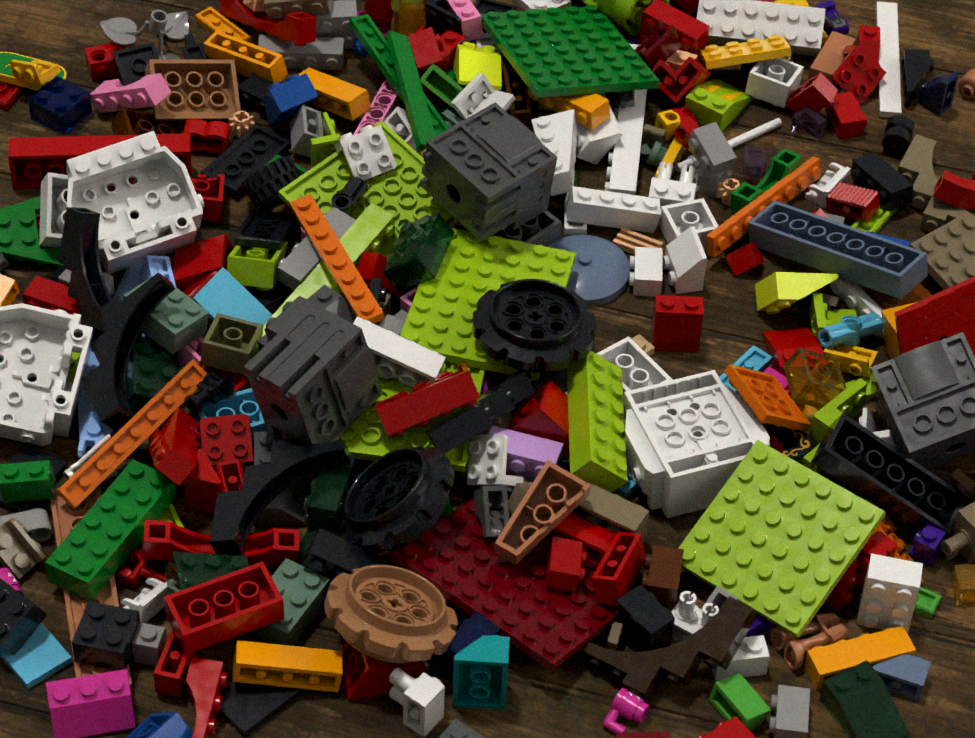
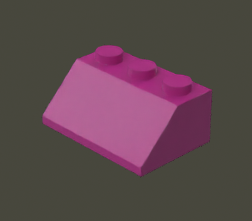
(91, 705)

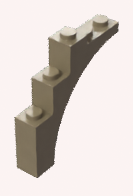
(919, 171)

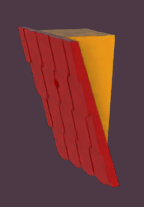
(931, 319)

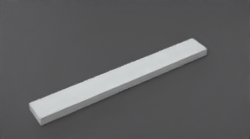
(889, 87)

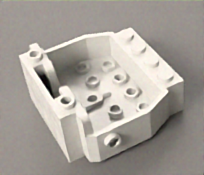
(161, 197)
(39, 346)
(687, 440)

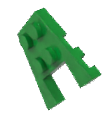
(20, 234)

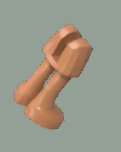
(825, 631)

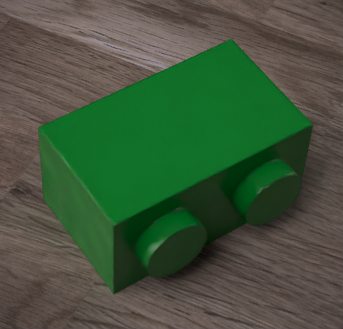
(27, 481)

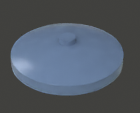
(598, 269)

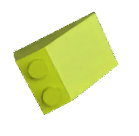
(473, 60)
(785, 288)

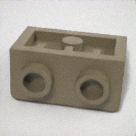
(17, 549)

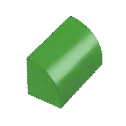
(441, 84)
(737, 698)

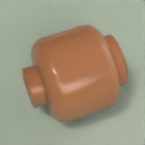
(967, 84)

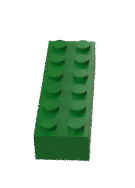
(110, 530)

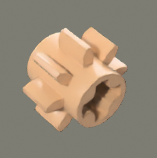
(241, 123)
(725, 189)

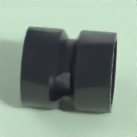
(898, 135)

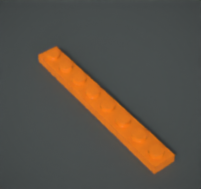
(783, 192)
(336, 259)
(131, 435)

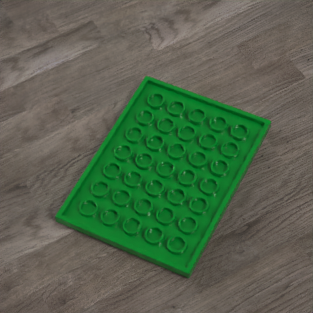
(568, 51)

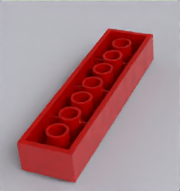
(36, 156)

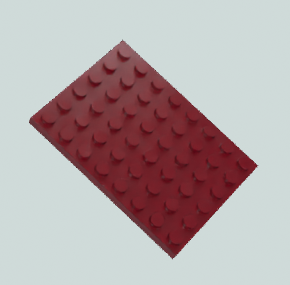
(467, 572)

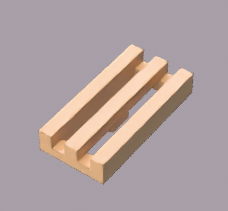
(636, 239)

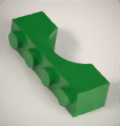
(779, 167)

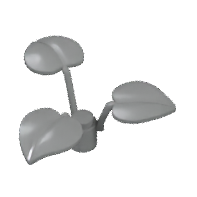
(123, 30)

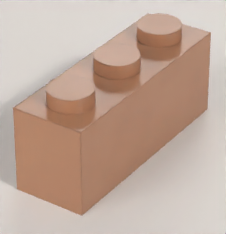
(830, 55)

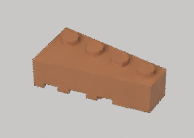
(543, 507)

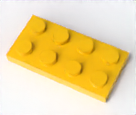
(740, 53)

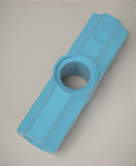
(850, 330)

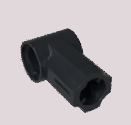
(350, 195)

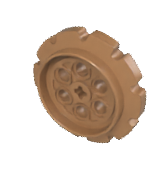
(390, 614)

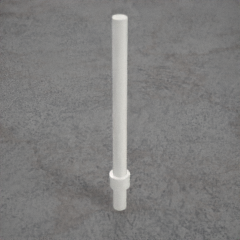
(693, 161)

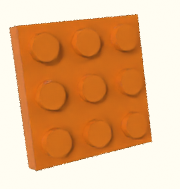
(766, 398)

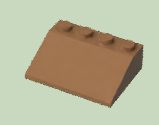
(197, 89)

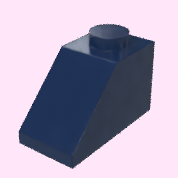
(939, 93)

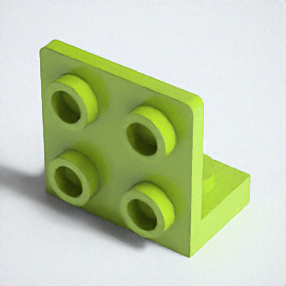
(324, 146)
(822, 316)

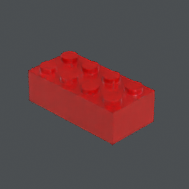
(224, 607)

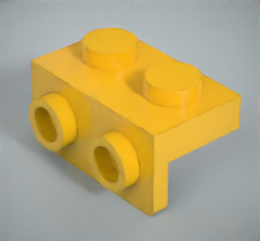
(34, 71)
(853, 359)

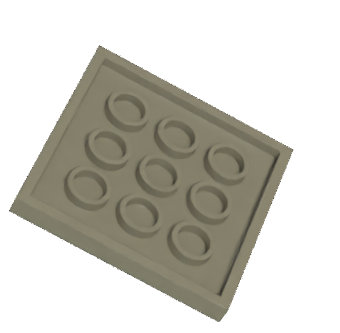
(950, 251)

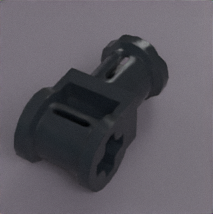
(210, 390)

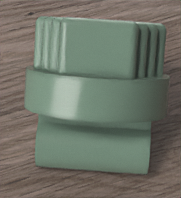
(655, 155)

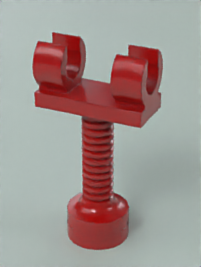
(127, 577)

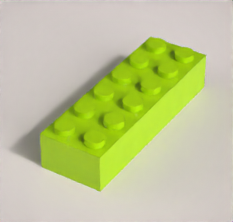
(596, 422)

